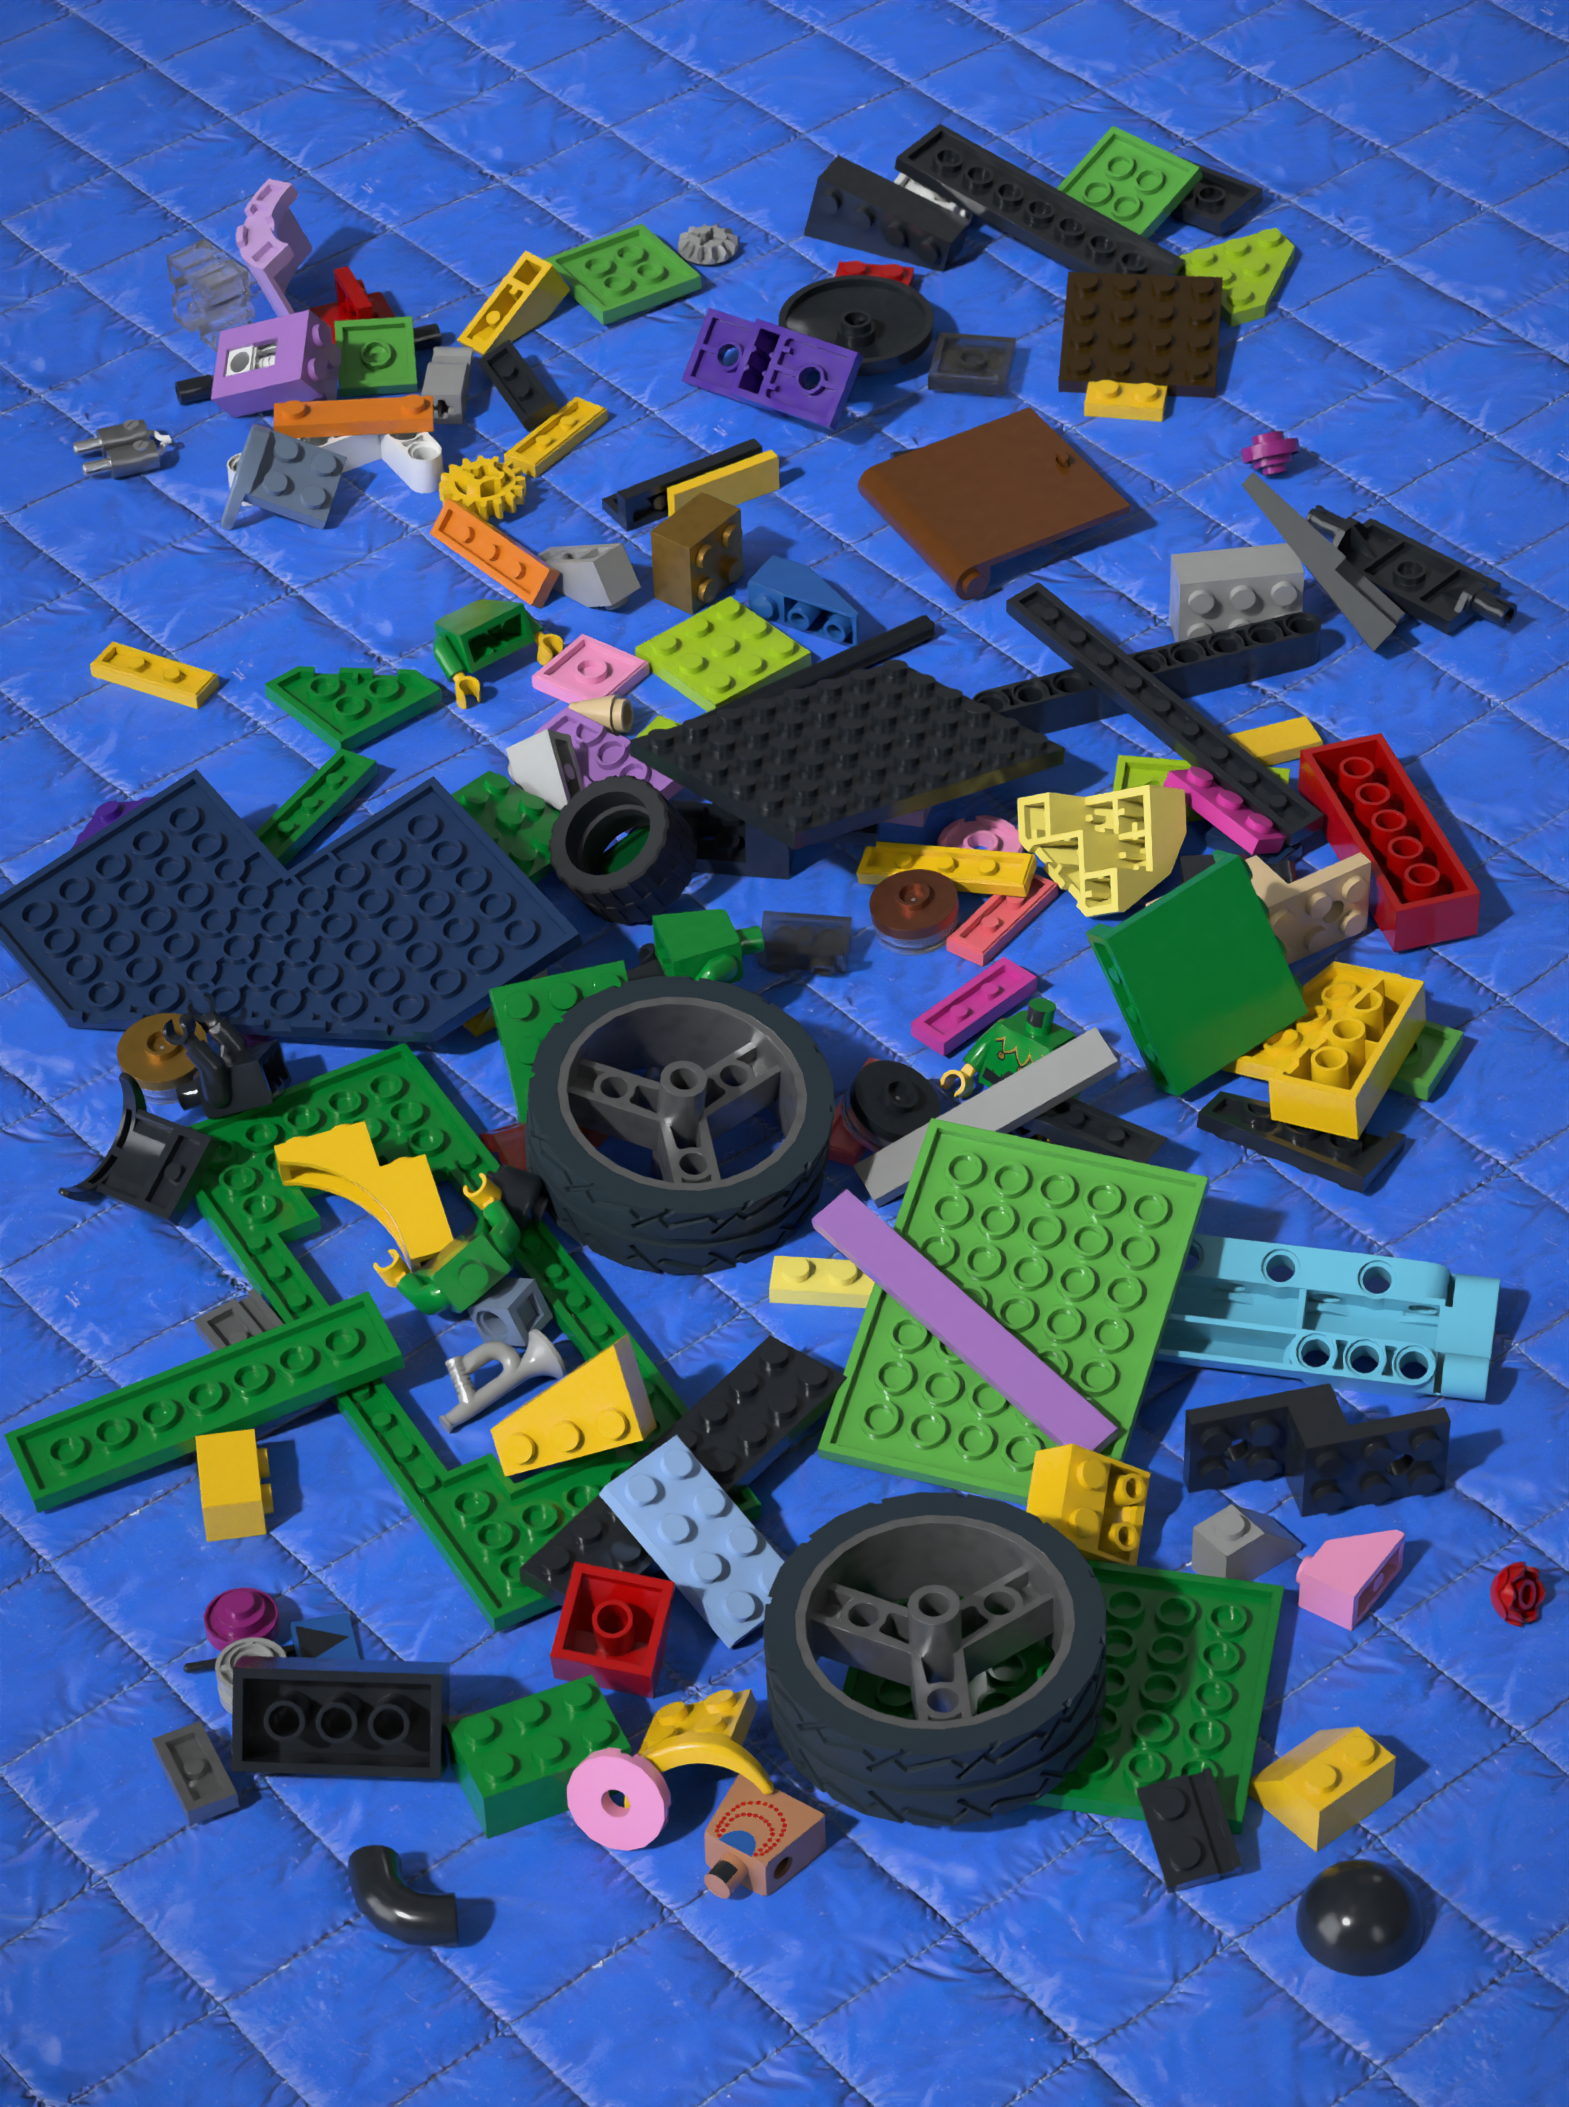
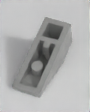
(593, 573)

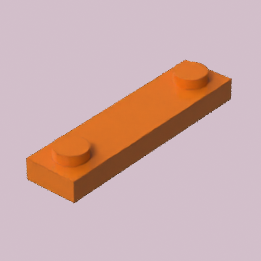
(354, 416)
(494, 553)

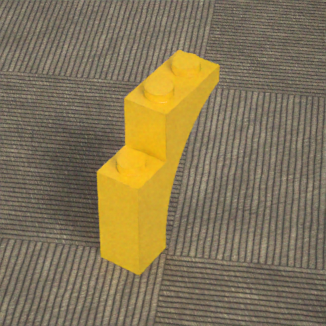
(396, 1194)

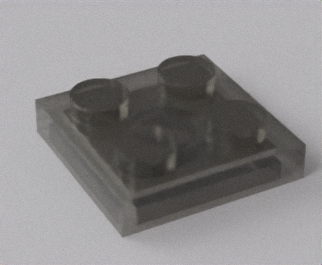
(972, 363)

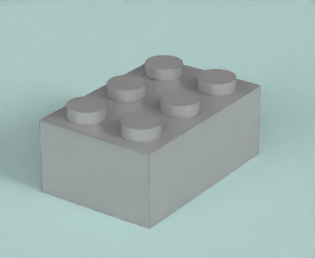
(1233, 588)

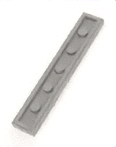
(997, 1108)

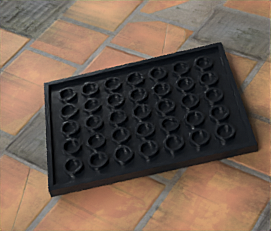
(846, 753)

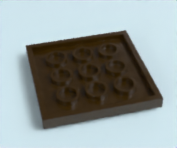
(1141, 332)

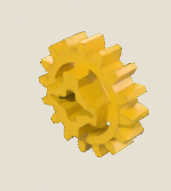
(484, 486)

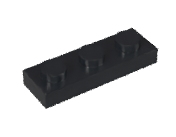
(518, 385)

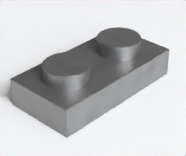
(195, 1773)

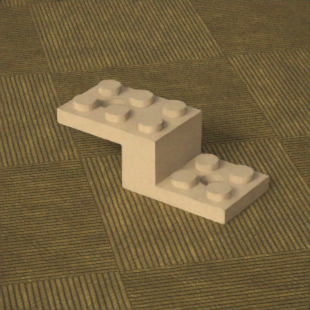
(1317, 907)

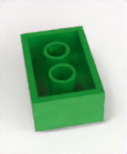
(523, 1753)

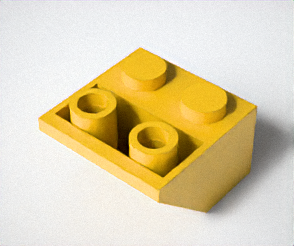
(1090, 1501)

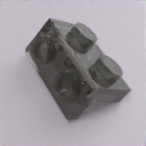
(805, 943)

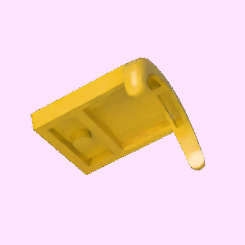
(706, 1734)

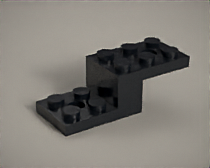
(745, 849)
(1319, 1454)

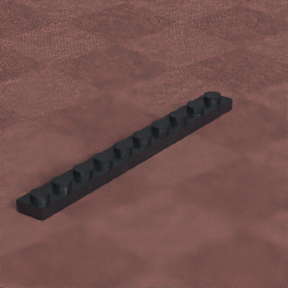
(1163, 711)

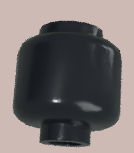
(520, 1194)

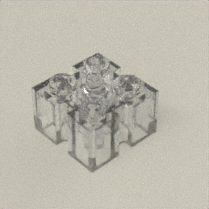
(209, 291)

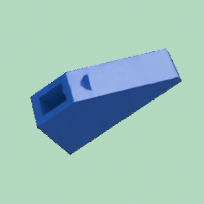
(803, 601)

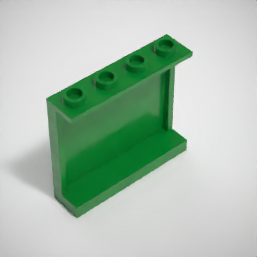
(1199, 975)

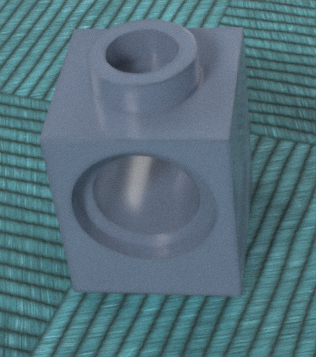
(510, 1311)

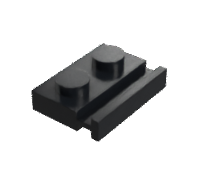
(1189, 1830)

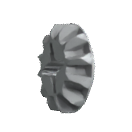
(718, 244)

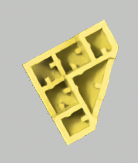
(1106, 844)

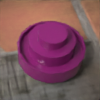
(1271, 452)
(240, 1615)

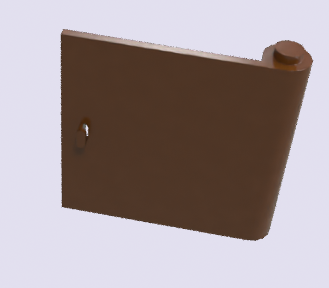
(988, 497)

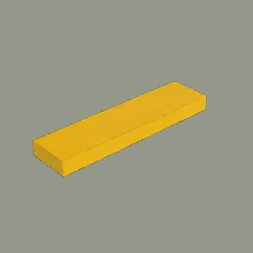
(967, 868)

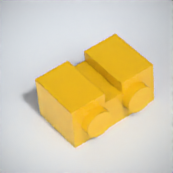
(231, 1485)

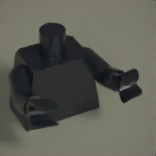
(238, 1077)

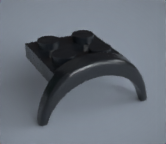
(151, 1162)

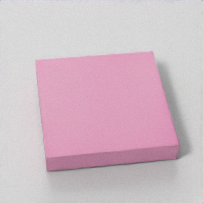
(589, 671)

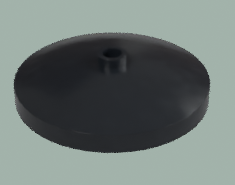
(866, 315)

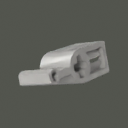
(449, 383)

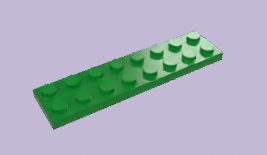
(205, 1396)

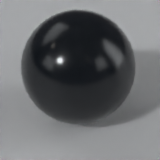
(1360, 1918)

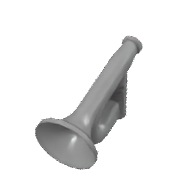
(538, 1360)

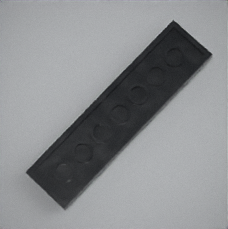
(1030, 208)
(729, 1431)

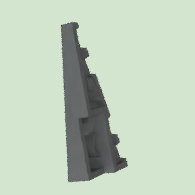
(1354, 595)

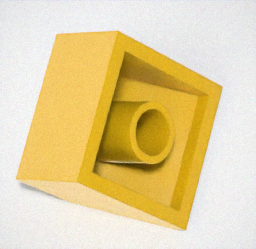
(1326, 1784)

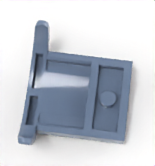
(284, 478)

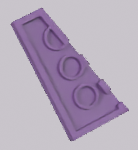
(604, 754)

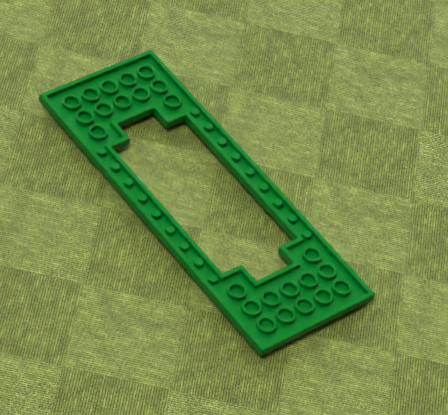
(472, 1512)

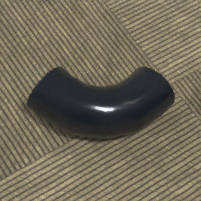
(395, 1906)

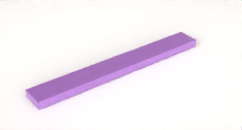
(963, 1325)

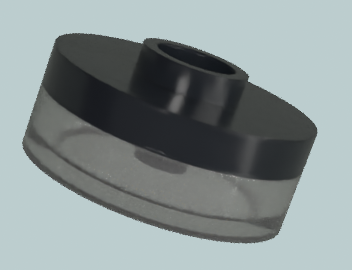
(887, 1103)

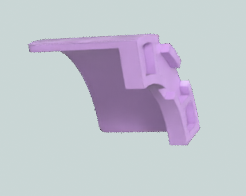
(273, 242)

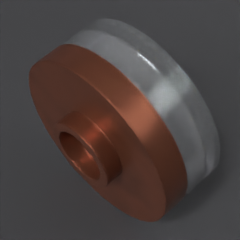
(914, 911)

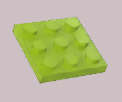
(722, 654)

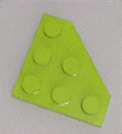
(1250, 272)

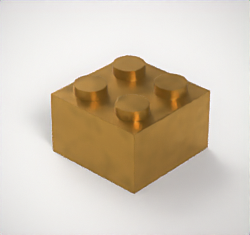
(697, 553)

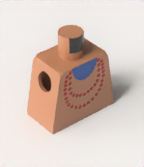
(760, 1840)

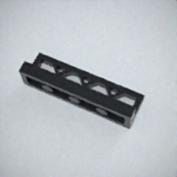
(649, 501)
(1094, 1130)

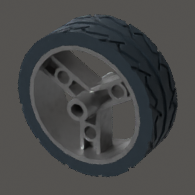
(719, 1054)
(1018, 1588)

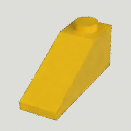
(517, 305)

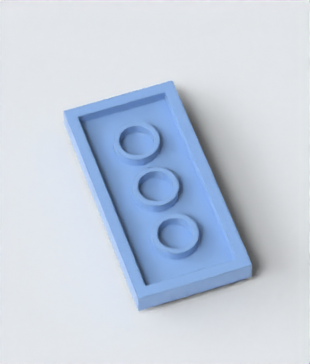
(697, 1538)

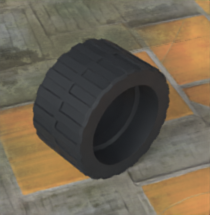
(594, 821)

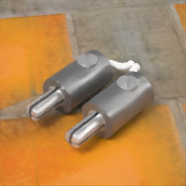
(125, 447)

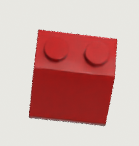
(613, 1629)

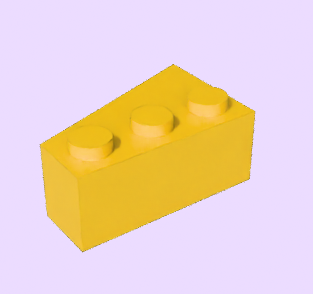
(580, 1415)

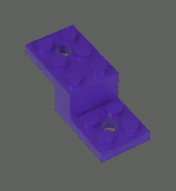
(772, 368)

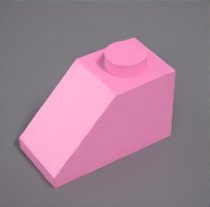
(1349, 1575)

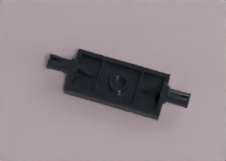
(1413, 574)

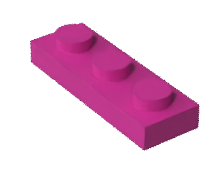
(1226, 811)
(973, 1006)

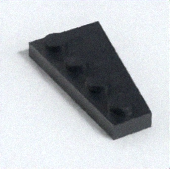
(1336, 1158)

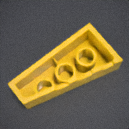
(1353, 1062)

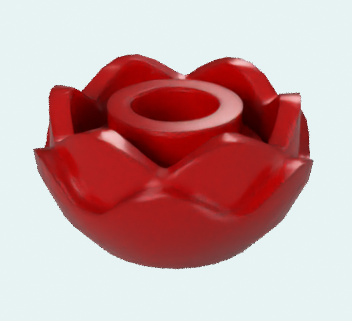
(1517, 1593)

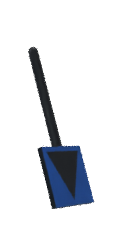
(312, 1638)

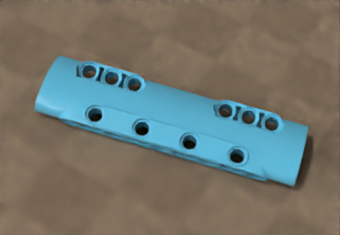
(1245, 1322)

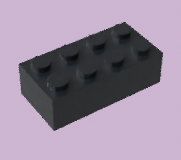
(340, 1716)

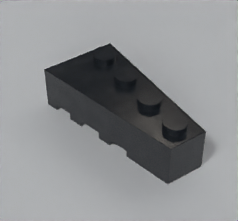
(883, 218)

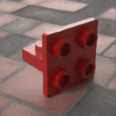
(352, 302)

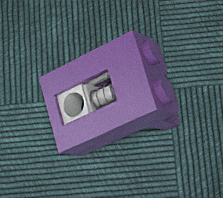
(275, 364)

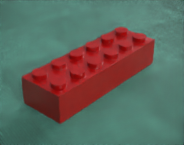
(1372, 807)

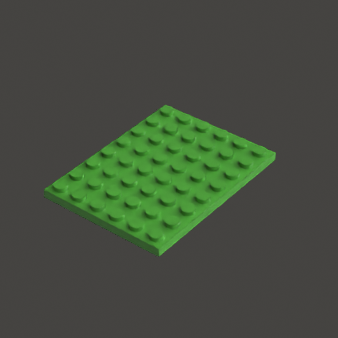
(1064, 1255)

